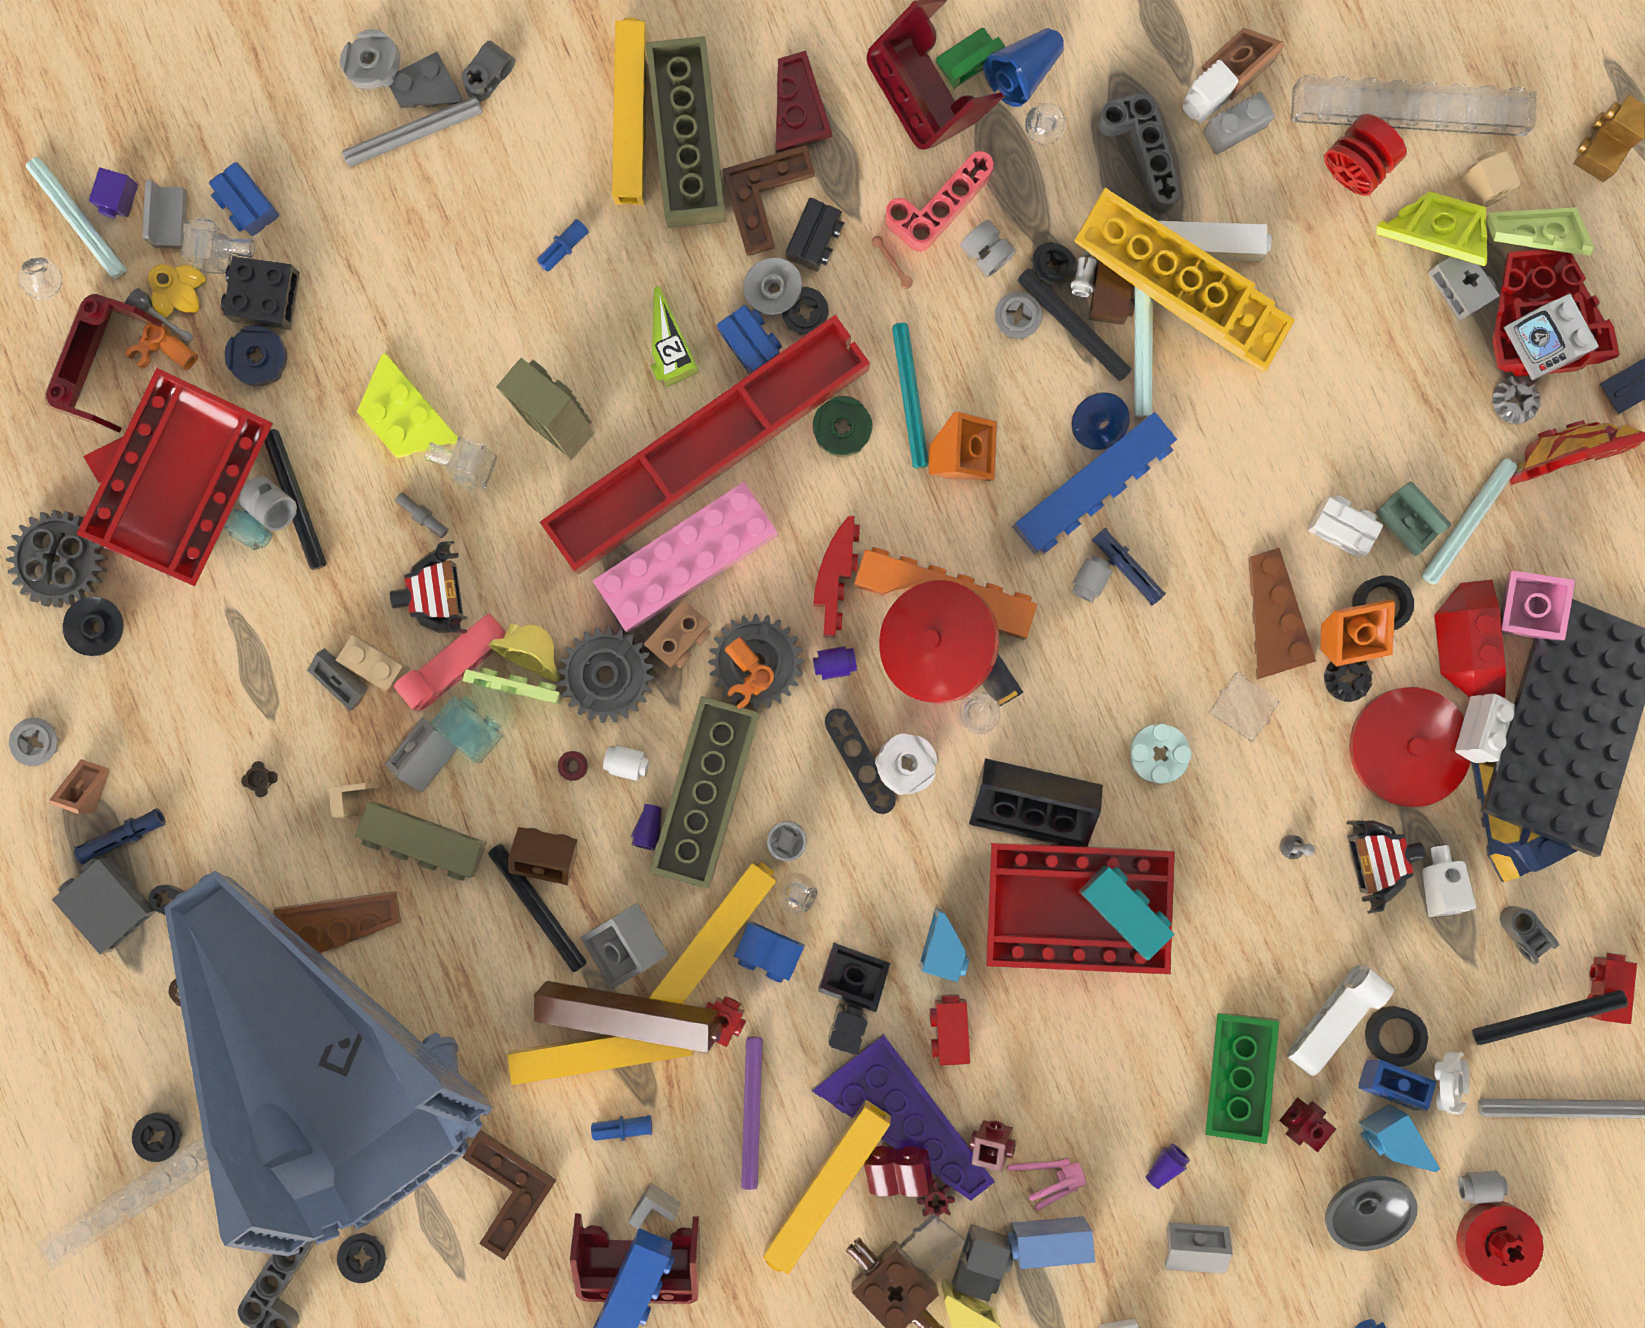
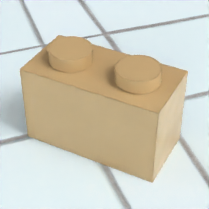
(1490, 179)
(372, 663)

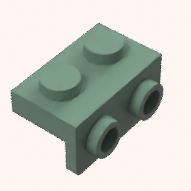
(1412, 518)

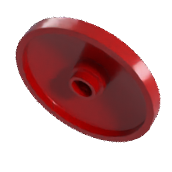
(939, 641)
(1407, 747)

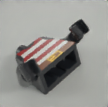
(433, 592)
(1381, 861)

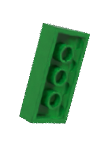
(1242, 1077)

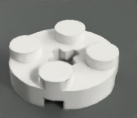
(923, 766)
(1453, 1083)

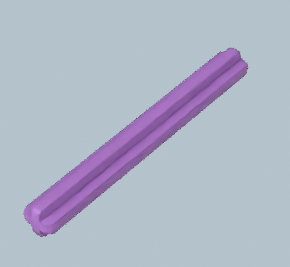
(751, 1116)

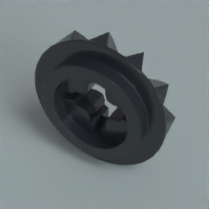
(1059, 256)
(812, 299)
(1342, 690)
(144, 1131)
(351, 1267)

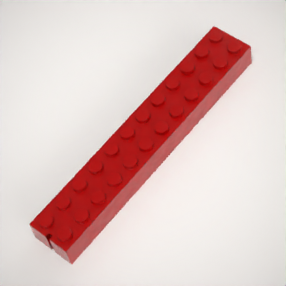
(705, 445)

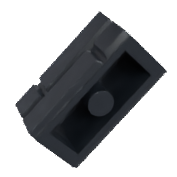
(814, 235)
(847, 1028)

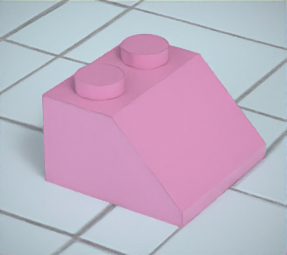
(1536, 605)

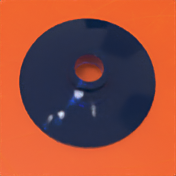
(1092, 413)

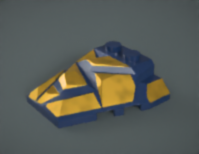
(1510, 847)

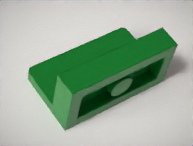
(967, 57)

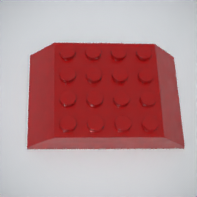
(174, 477)
(1048, 924)

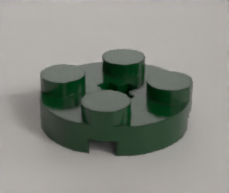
(832, 412)

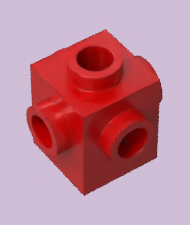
(730, 1009)

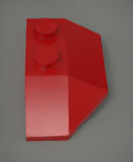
(1472, 640)

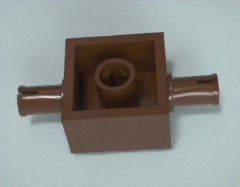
(893, 1269)

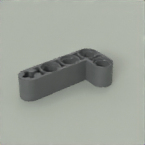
(1145, 153)
(269, 1296)

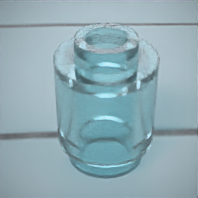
(247, 529)

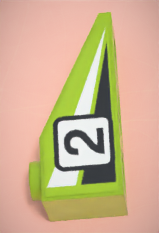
(669, 348)

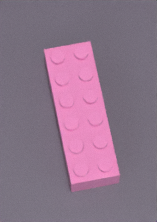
(685, 557)

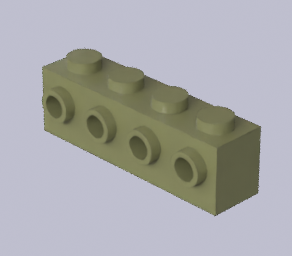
(420, 839)

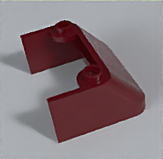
(913, 83)
(80, 351)
(598, 1259)

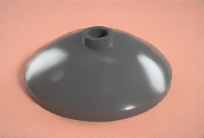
(1371, 1213)

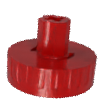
(1520, 1234)

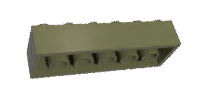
(685, 132)
(547, 406)
(705, 792)

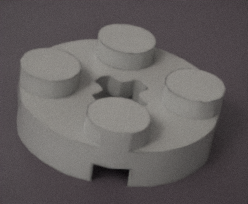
(381, 70)

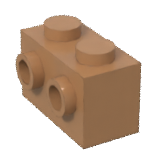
(678, 635)

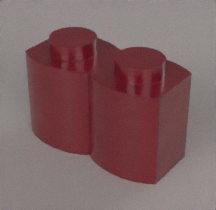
(899, 1171)

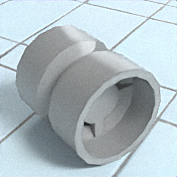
(983, 238)
(267, 503)
(787, 841)

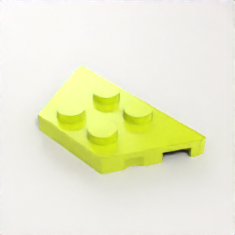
(1442, 226)
(401, 413)

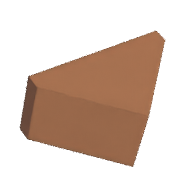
(81, 788)

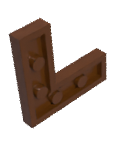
(750, 178)
(517, 1174)

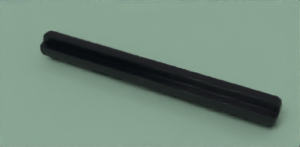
(1074, 324)
(290, 486)
(538, 910)
(1550, 1017)

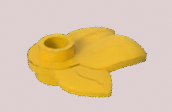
(179, 290)

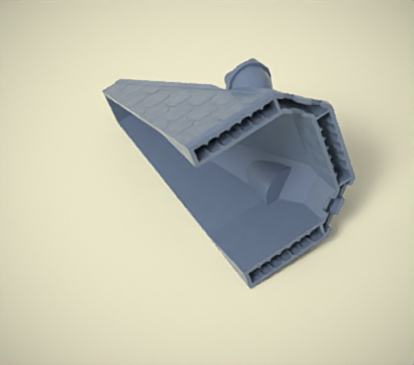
(283, 1137)

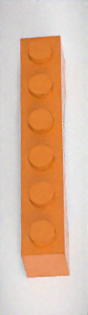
(886, 574)

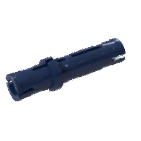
(1128, 566)
(131, 830)

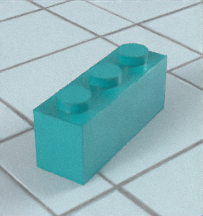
(1127, 911)

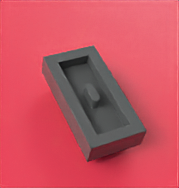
(337, 679)

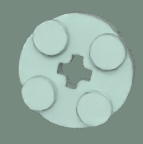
(1142, 753)

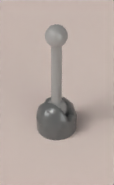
(142, 301)
(1289, 845)

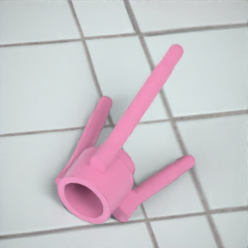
(1069, 1179)

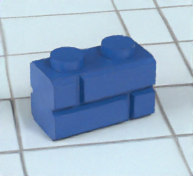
(243, 199)
(748, 339)
(1397, 1084)

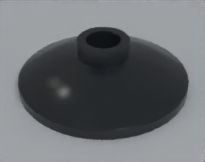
(79, 625)

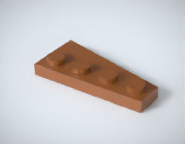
(1279, 626)
(341, 920)

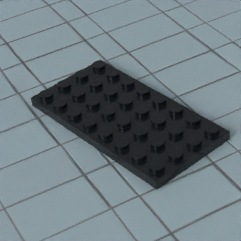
(1572, 731)

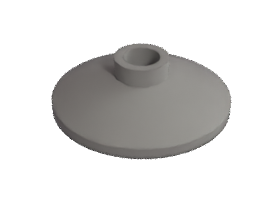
(770, 274)

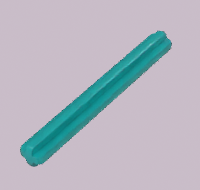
(910, 395)

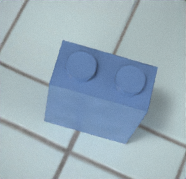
(1051, 1242)

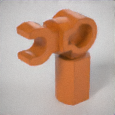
(160, 337)
(759, 676)

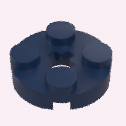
(244, 343)

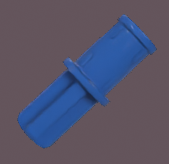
(562, 245)
(622, 1128)

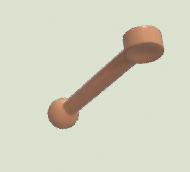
(906, 281)

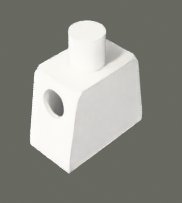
(1447, 885)

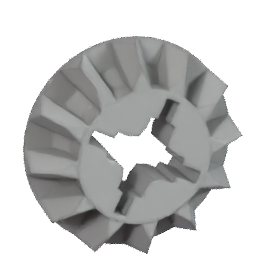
(1031, 310)
(1511, 411)
(21, 747)

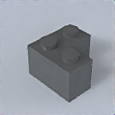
(982, 1263)

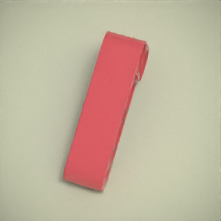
(945, 199)
(427, 684)

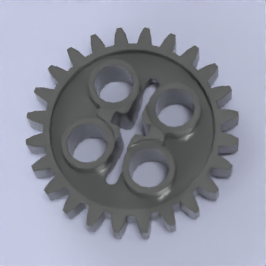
(30, 553)

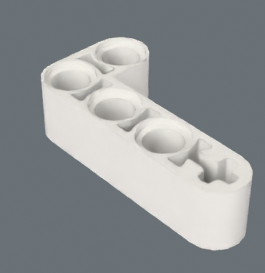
(1338, 1018)

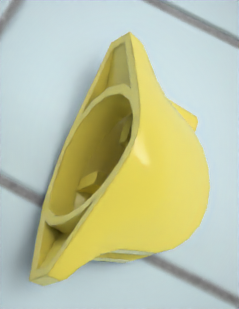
(528, 648)

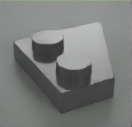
(425, 84)

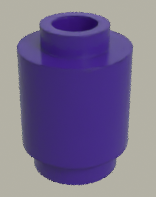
(835, 662)

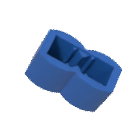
(768, 951)

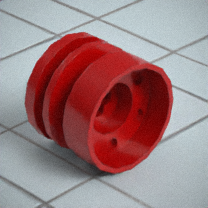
(1365, 154)

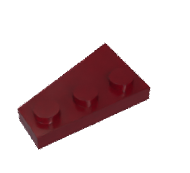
(799, 105)

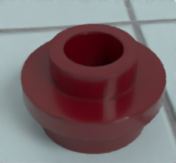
(563, 765)

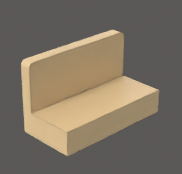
(344, 798)

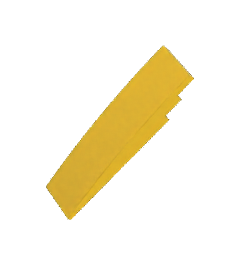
(1185, 280)

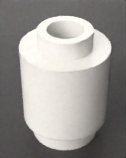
(625, 762)

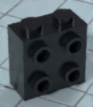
(260, 292)

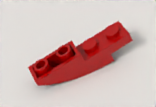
(836, 564)

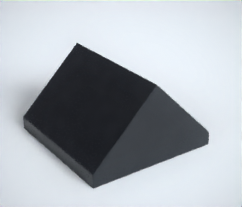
(854, 977)

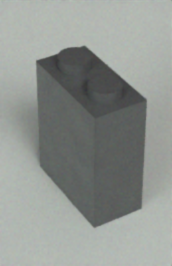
(103, 904)

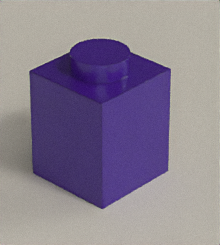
(113, 193)

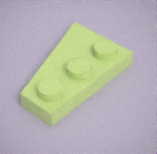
(1542, 228)
(515, 685)

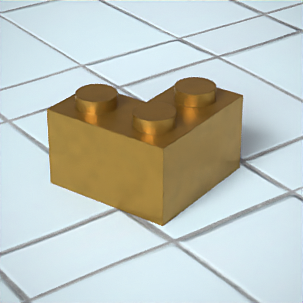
(1612, 139)

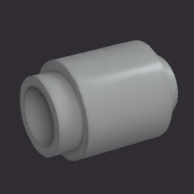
(1091, 578)
(1482, 1187)

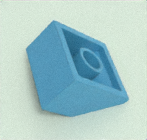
(943, 951)
(1397, 1138)

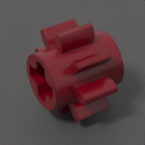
(942, 1204)

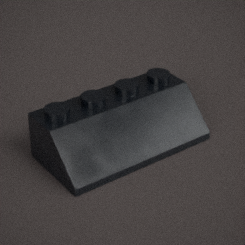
(1036, 804)

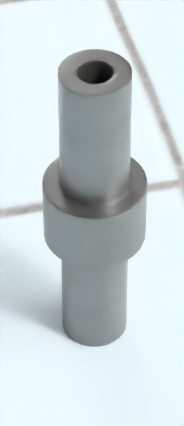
(421, 515)

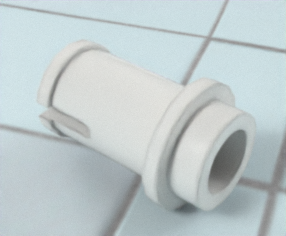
(1083, 280)

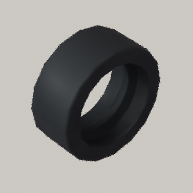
(1398, 586)
(1418, 1044)

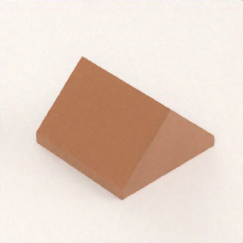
(1246, 57)

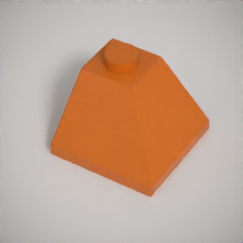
(964, 449)
(1359, 633)

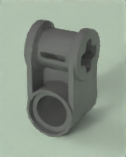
(489, 67)
(1531, 937)

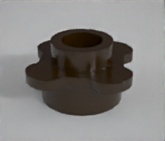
(250, 779)

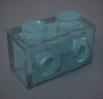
(467, 728)

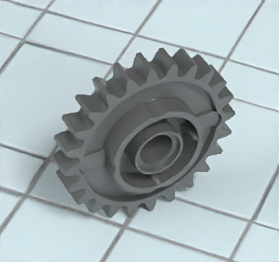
(764, 640)
(583, 675)

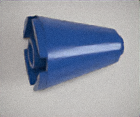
(1023, 65)

